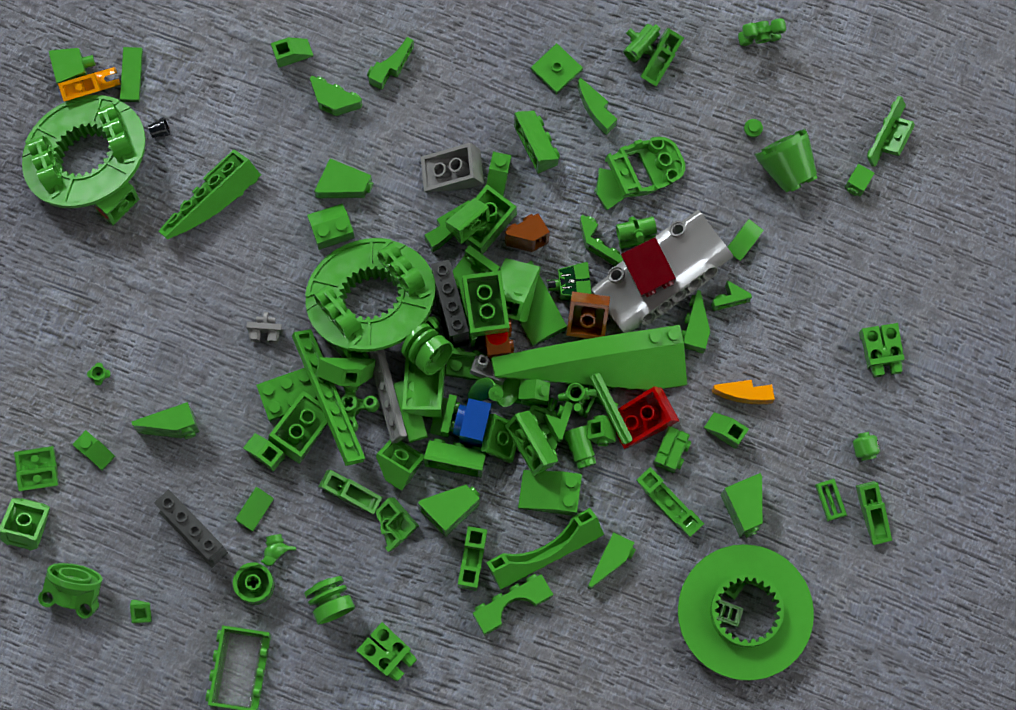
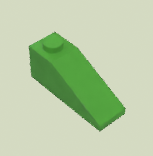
(613, 557)

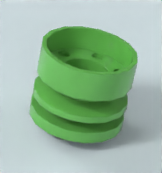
(427, 349)
(331, 604)

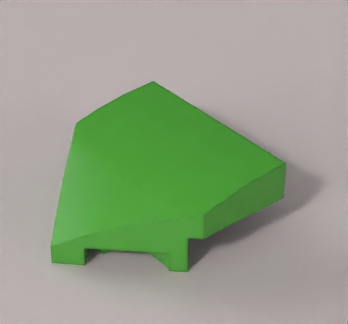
(607, 189)

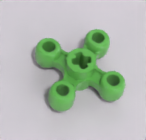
(762, 32)
(358, 404)

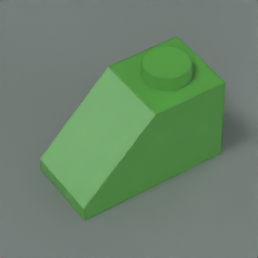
(499, 171)
(534, 391)

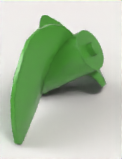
(503, 394)

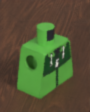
(570, 279)

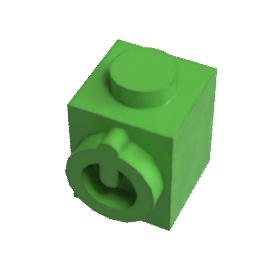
(601, 430)

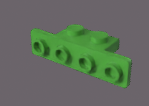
(893, 133)

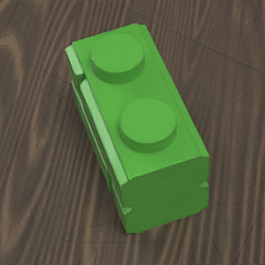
(672, 449)

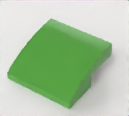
(36, 468)

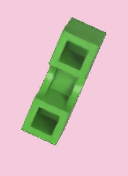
(472, 558)

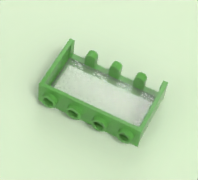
(238, 668)

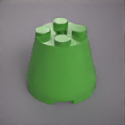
(789, 161)

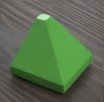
(140, 611)

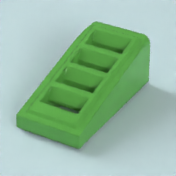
(724, 604)

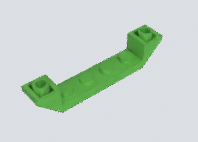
(588, 229)

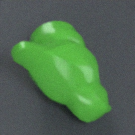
(275, 549)

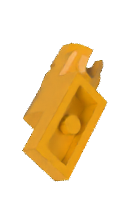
(87, 84)

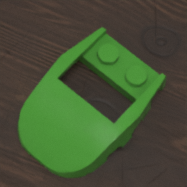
(661, 161)

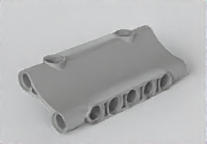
(693, 260)

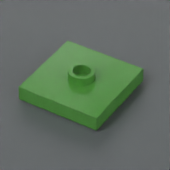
(556, 68)
(497, 439)

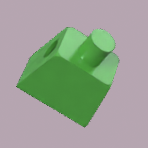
(69, 64)

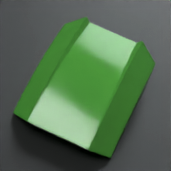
(24, 523)

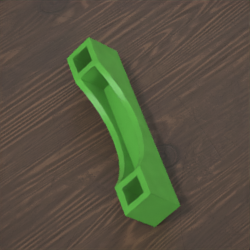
(512, 567)

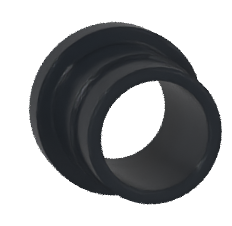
(159, 128)

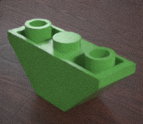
(334, 98)
(345, 370)

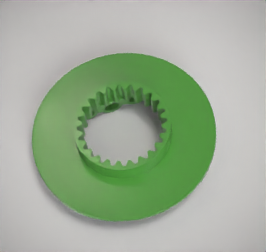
(68, 123)
(360, 261)
(765, 571)

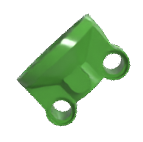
(72, 588)

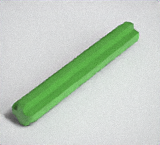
(611, 408)

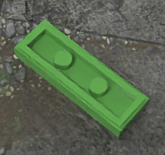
(131, 74)

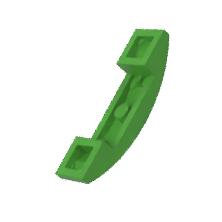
(669, 503)

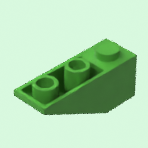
(698, 329)

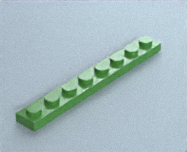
(329, 400)

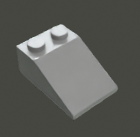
(452, 169)

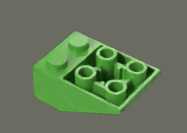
(519, 287)

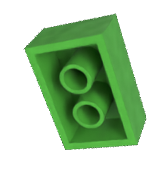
(485, 303)

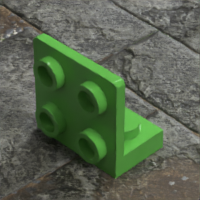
(473, 263)

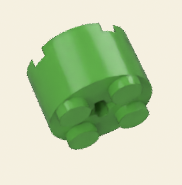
(243, 579)

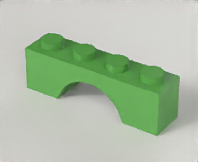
(533, 591)

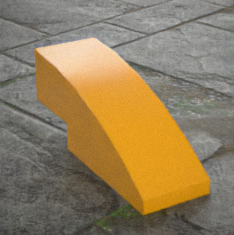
(745, 392)

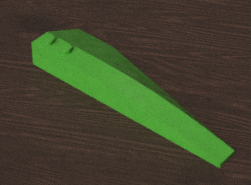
(623, 360)

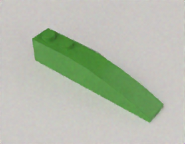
(221, 187)

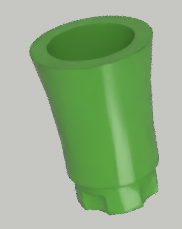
(580, 447)

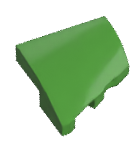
(395, 523)

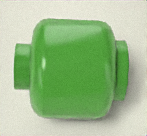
(866, 446)

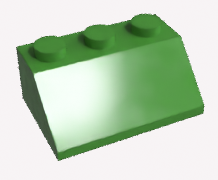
(536, 140)
(501, 214)
(531, 442)
(455, 458)

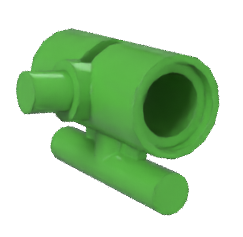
(641, 42)
(635, 232)
(578, 402)

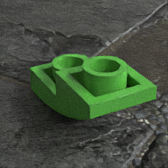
(745, 239)

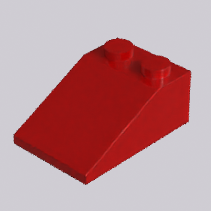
(647, 415)

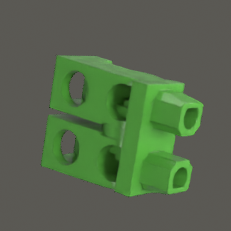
(882, 348)
(388, 659)

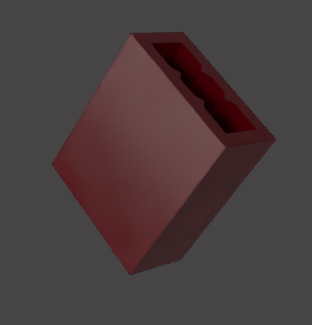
(648, 267)

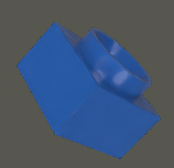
(472, 422)

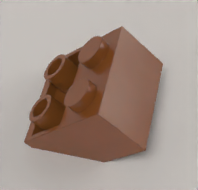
(528, 235)

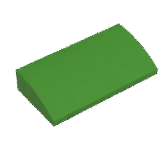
(544, 317)
(423, 392)

